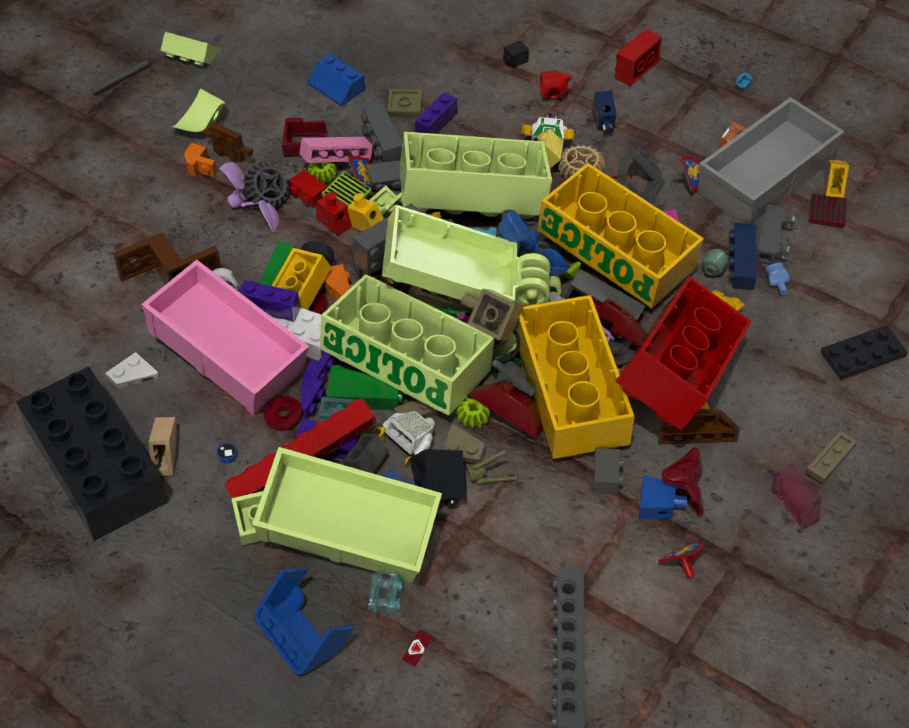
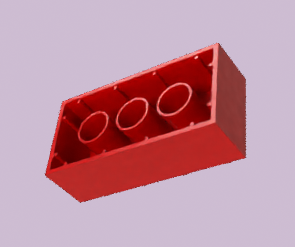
(684, 354)

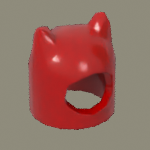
(554, 84)

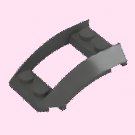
(649, 168)

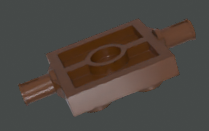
(227, 142)

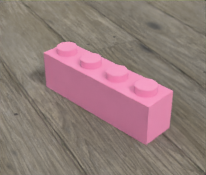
(334, 149)

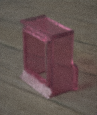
(797, 496)

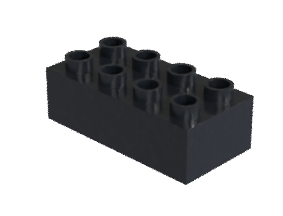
(92, 453)

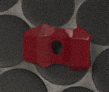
(685, 475)

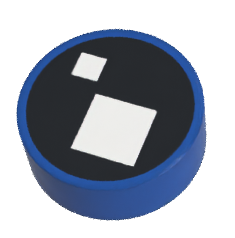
(226, 453)

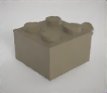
(493, 313)

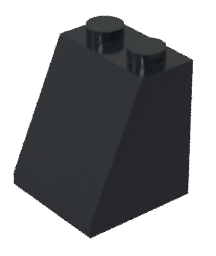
(440, 472)

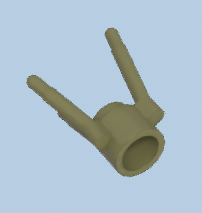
(477, 471)

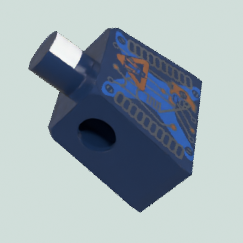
(605, 117)

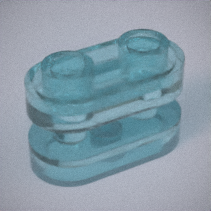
(393, 585)

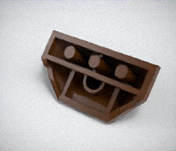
(704, 427)

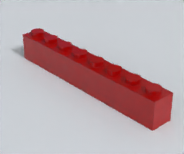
(317, 442)

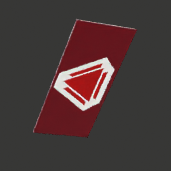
(417, 648)

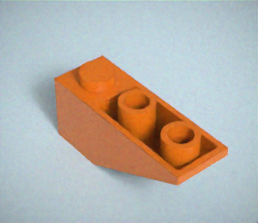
(337, 282)

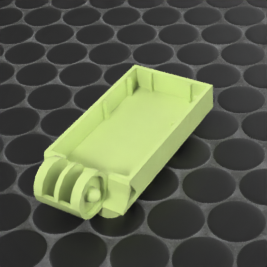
(460, 260)

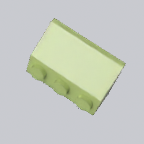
(189, 49)

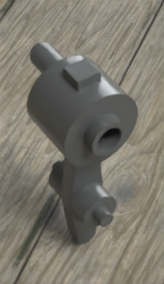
(514, 375)

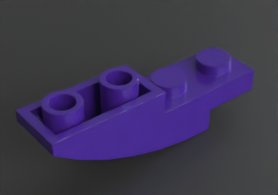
(313, 383)

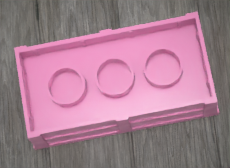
(225, 336)

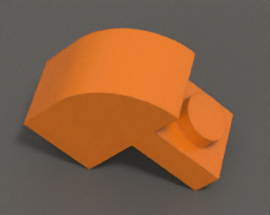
(198, 162)

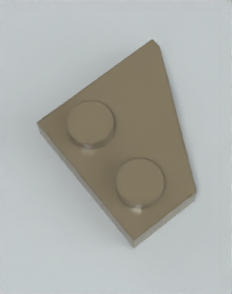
(461, 440)

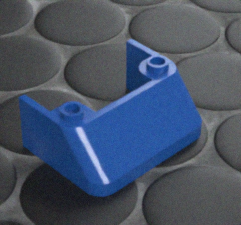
(289, 629)

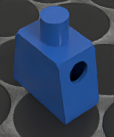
(659, 499)

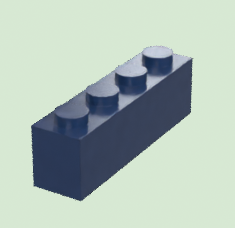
(743, 256)

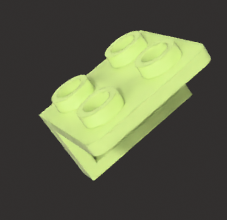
(386, 201)

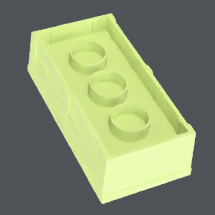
(346, 514)

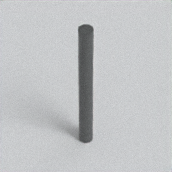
(120, 77)

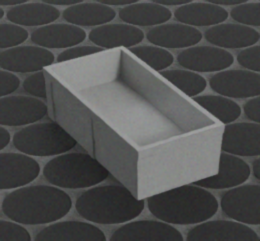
(768, 161)

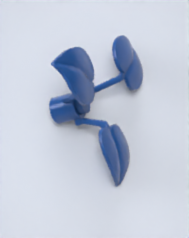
(514, 229)

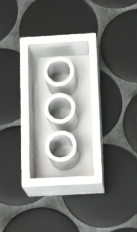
(307, 328)

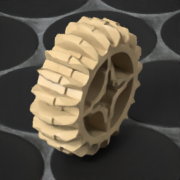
(576, 157)

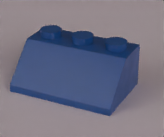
(336, 80)

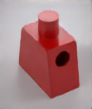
(333, 214)

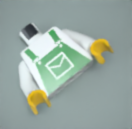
(545, 124)

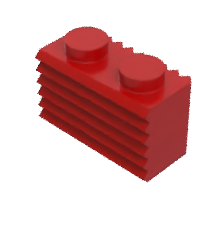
(306, 188)

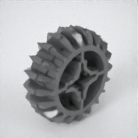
(275, 183)

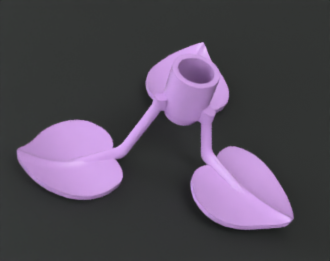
(239, 196)

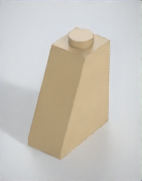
(163, 445)

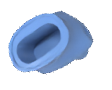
(778, 276)

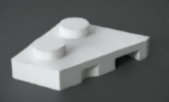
(131, 371)

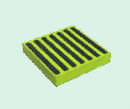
(346, 188)

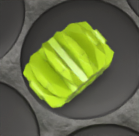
(323, 171)
(472, 413)

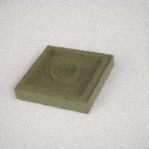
(404, 103)

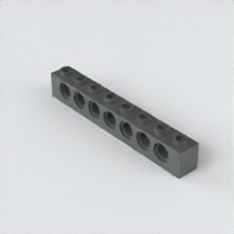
(568, 581)

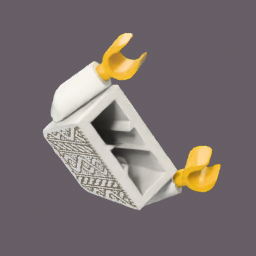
(409, 431)

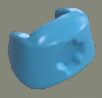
(743, 80)

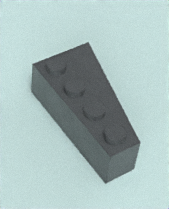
(586, 285)

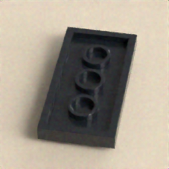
(863, 352)

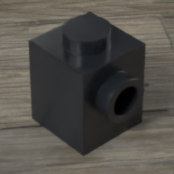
(516, 54)

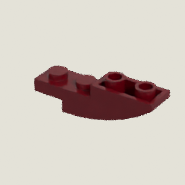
(624, 323)

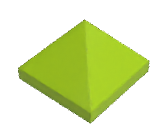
(572, 271)

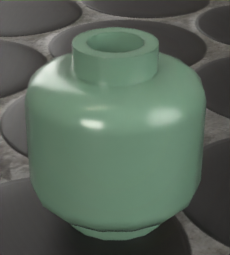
(715, 262)

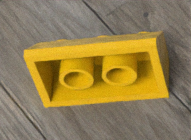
(304, 274)

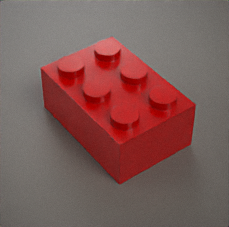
(638, 57)

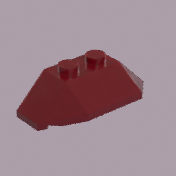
(510, 405)

